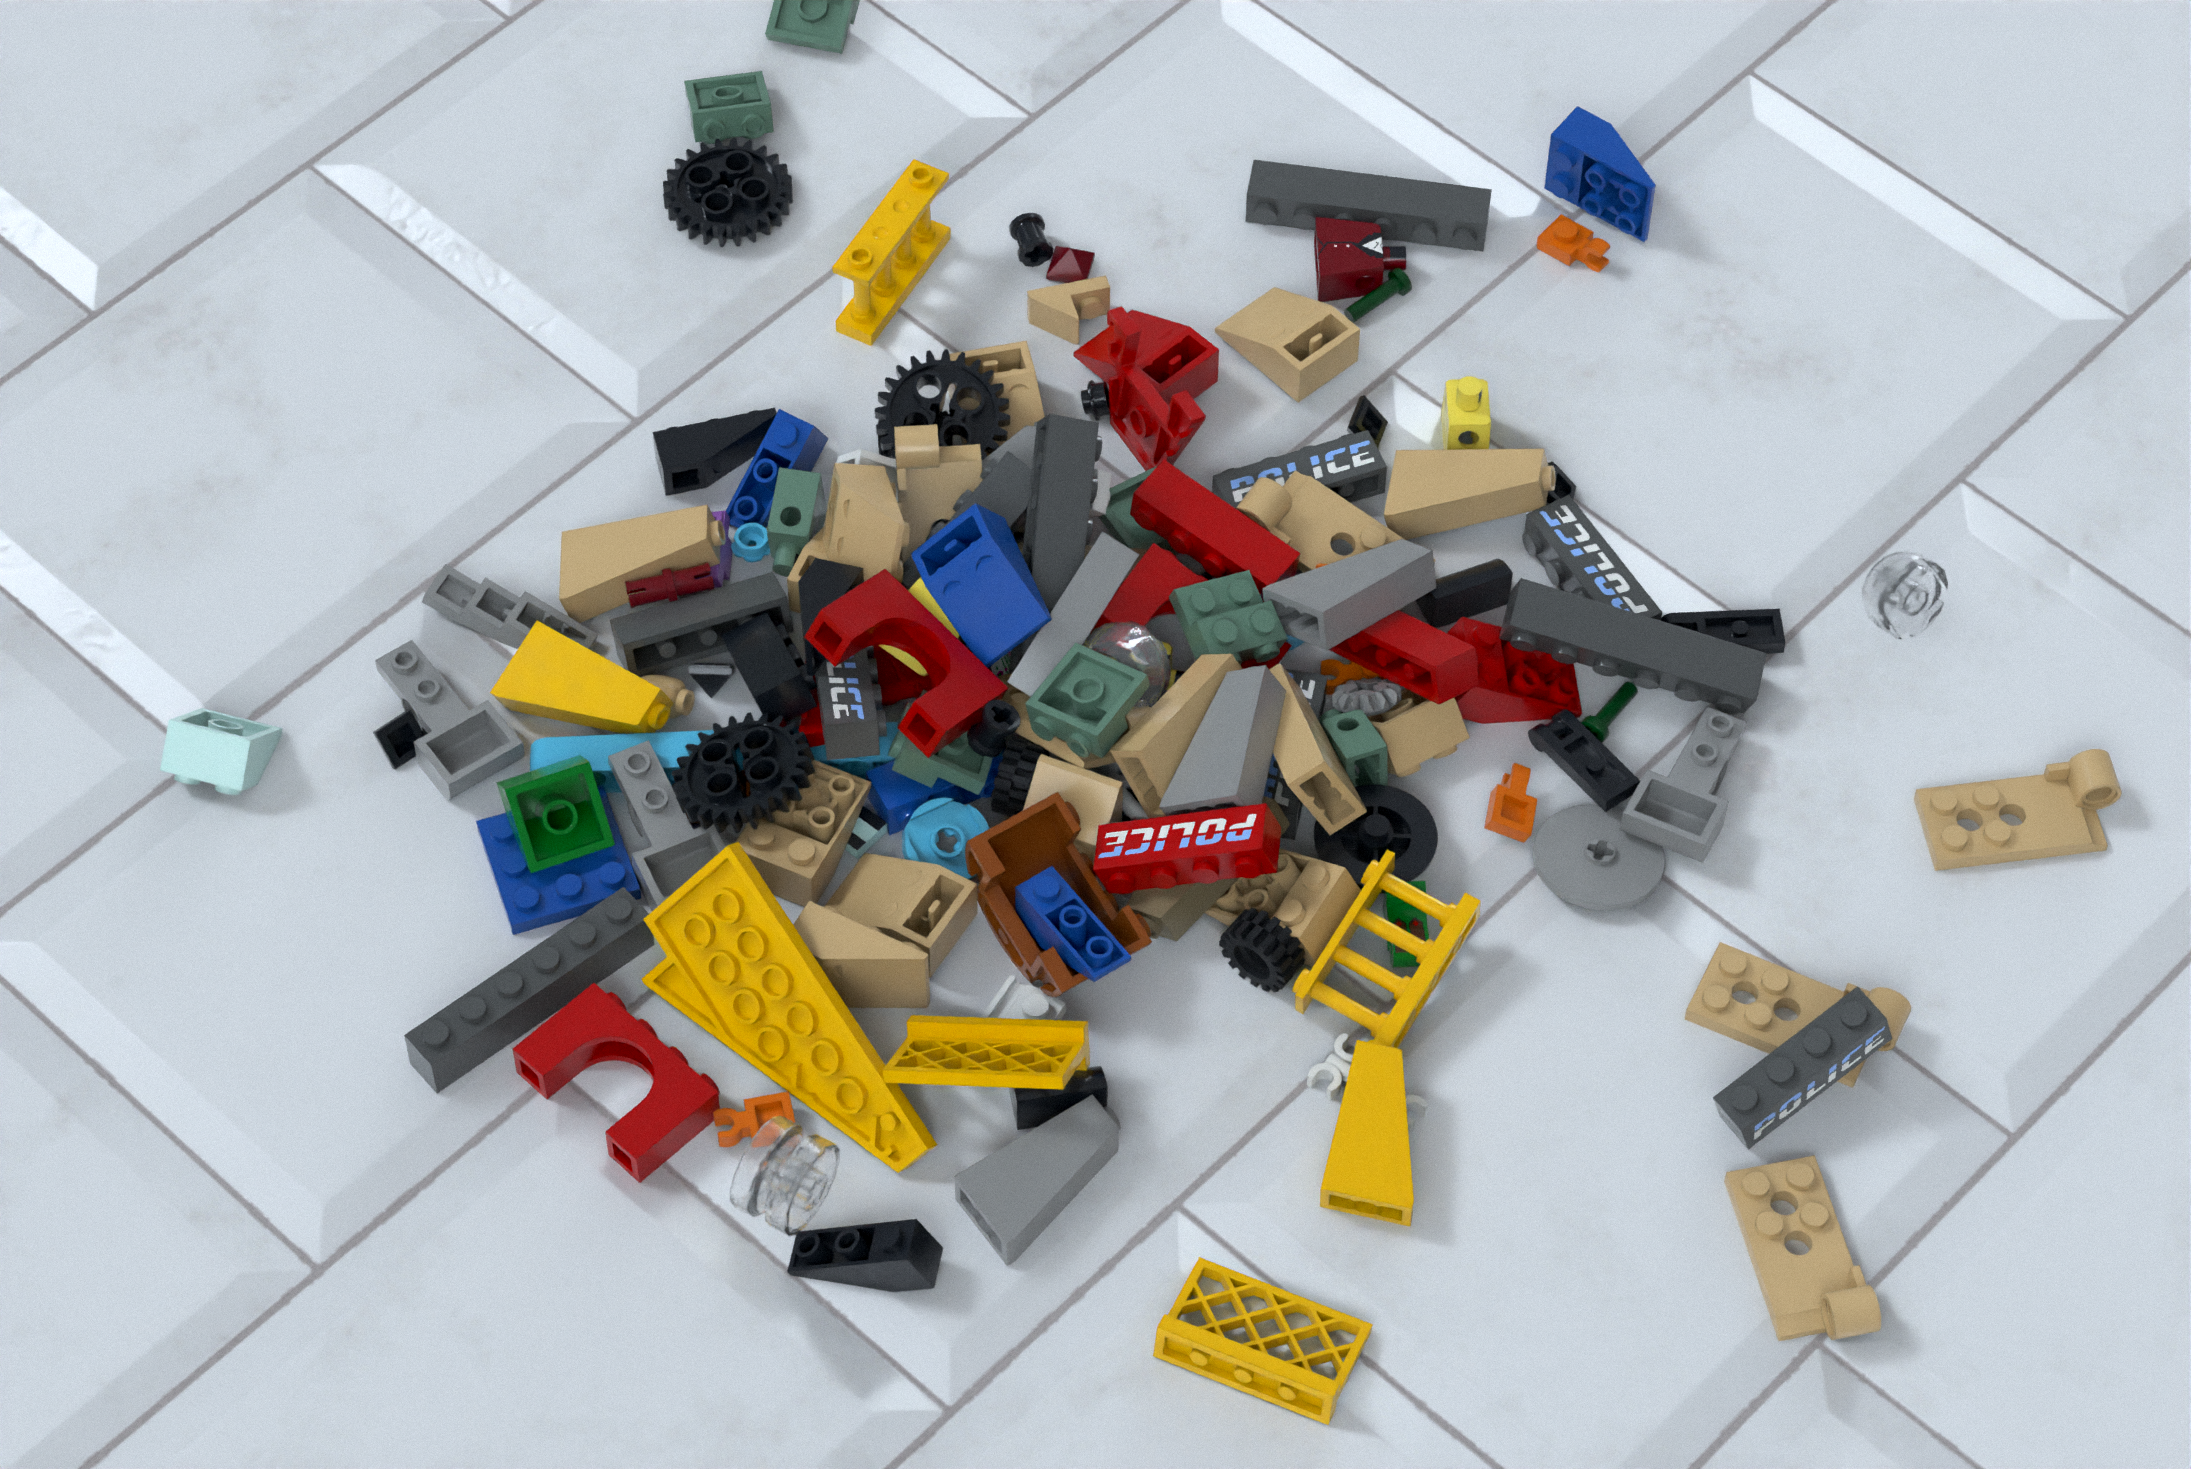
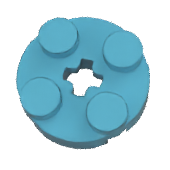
(941, 816)

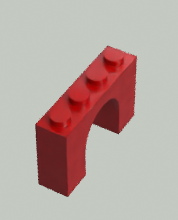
(1147, 592)
(889, 615)
(599, 1030)

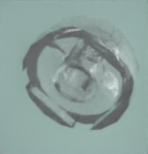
(1904, 593)

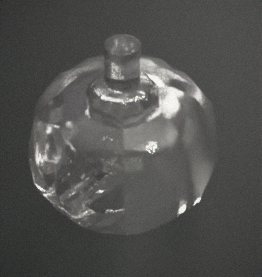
(1138, 649)

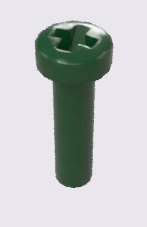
(1397, 283)
(1599, 723)

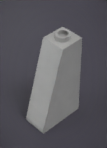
(1352, 593)
(1231, 748)
(1036, 1176)

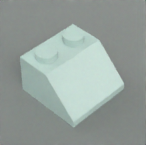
(218, 750)

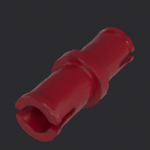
(669, 585)

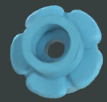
(747, 535)

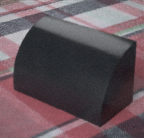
(1467, 593)
(1037, 1106)

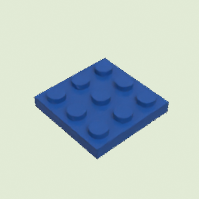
(559, 890)

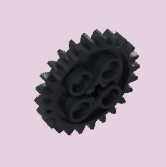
(727, 192)
(906, 406)
(774, 763)

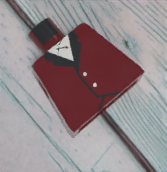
(1351, 258)

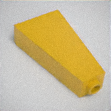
(575, 685)
(1370, 1147)

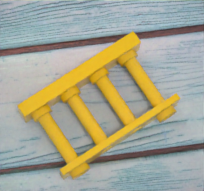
(892, 252)
(1431, 955)

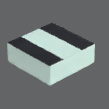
(866, 833)

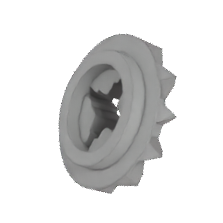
(1370, 695)

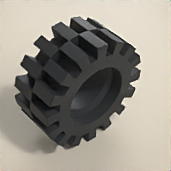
(1015, 776)
(1262, 950)

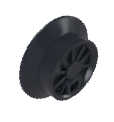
(1392, 823)

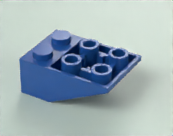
(1599, 173)
(982, 583)

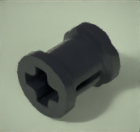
(1029, 234)
(989, 734)

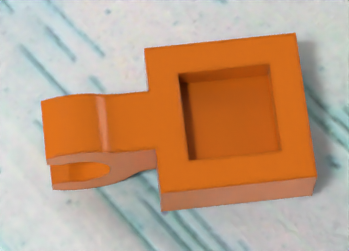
(1571, 241)
(1509, 807)

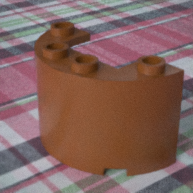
(1018, 851)

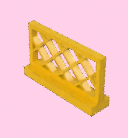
(990, 1052)
(1249, 1365)

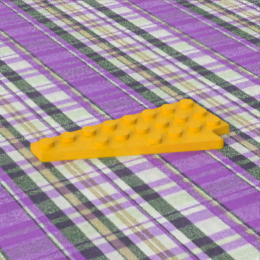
(762, 993)

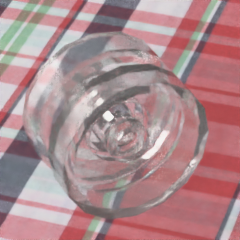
(784, 1175)

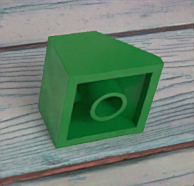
(556, 813)

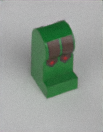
(1407, 918)

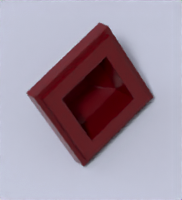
(1070, 265)

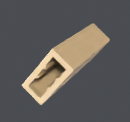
(1463, 488)
(606, 555)
(1162, 736)
(1311, 762)

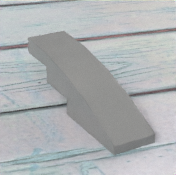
(497, 611)
(1075, 611)

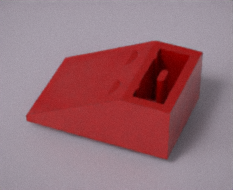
(1166, 352)
(1512, 681)

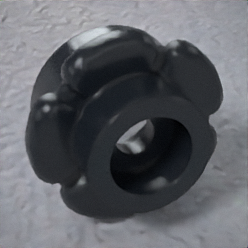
(1096, 399)

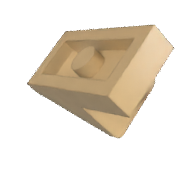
(1063, 305)

